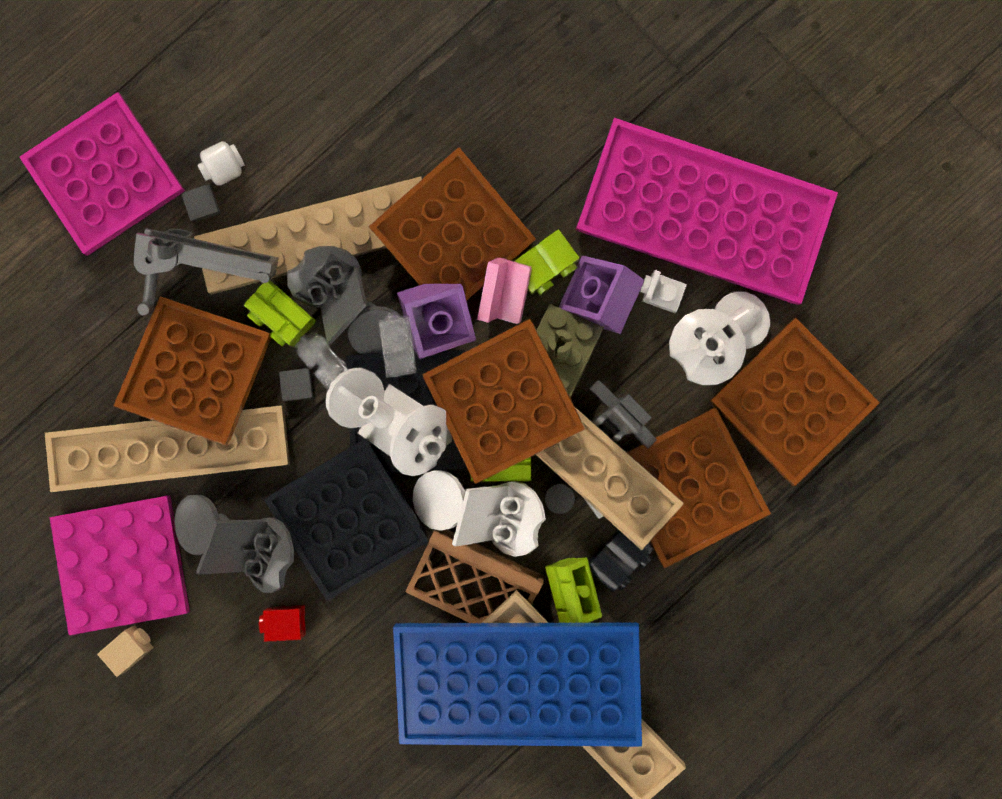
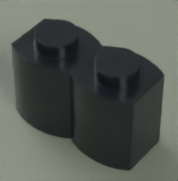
(617, 560)

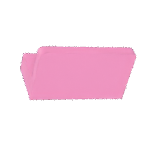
(504, 291)

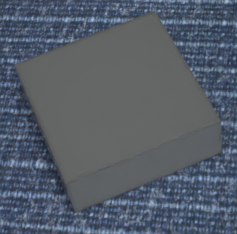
(201, 203)
(296, 384)

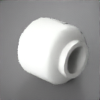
(220, 163)

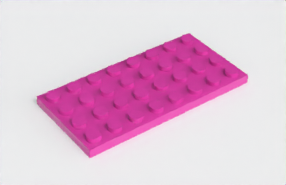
(707, 211)

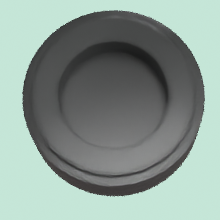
(559, 498)

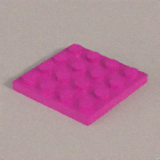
(102, 174)
(119, 565)

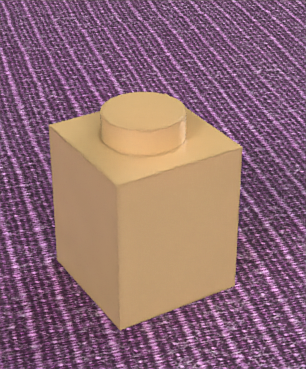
(126, 650)

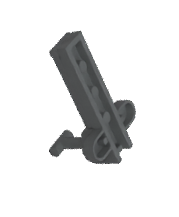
(162, 251)
(622, 416)

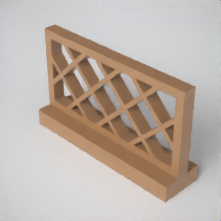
(479, 558)

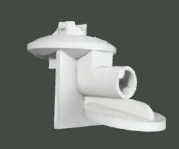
(723, 334)
(390, 419)
(500, 513)

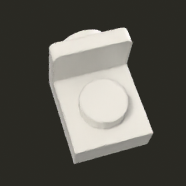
(662, 291)

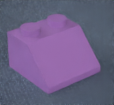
(602, 293)
(437, 317)

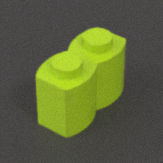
(549, 260)

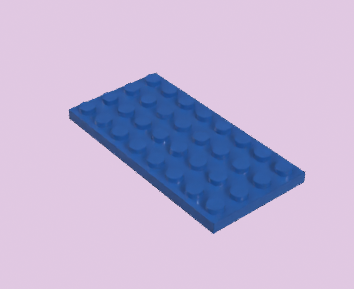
(518, 684)

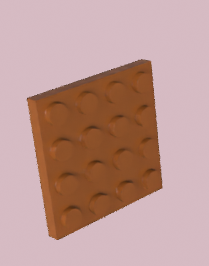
(451, 227)
(193, 371)
(503, 401)
(794, 402)
(709, 477)

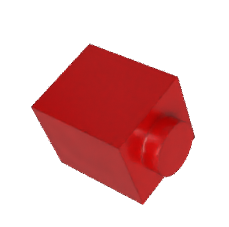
(283, 623)

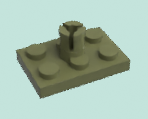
(569, 343)

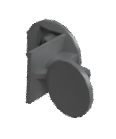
(332, 281)
(229, 546)

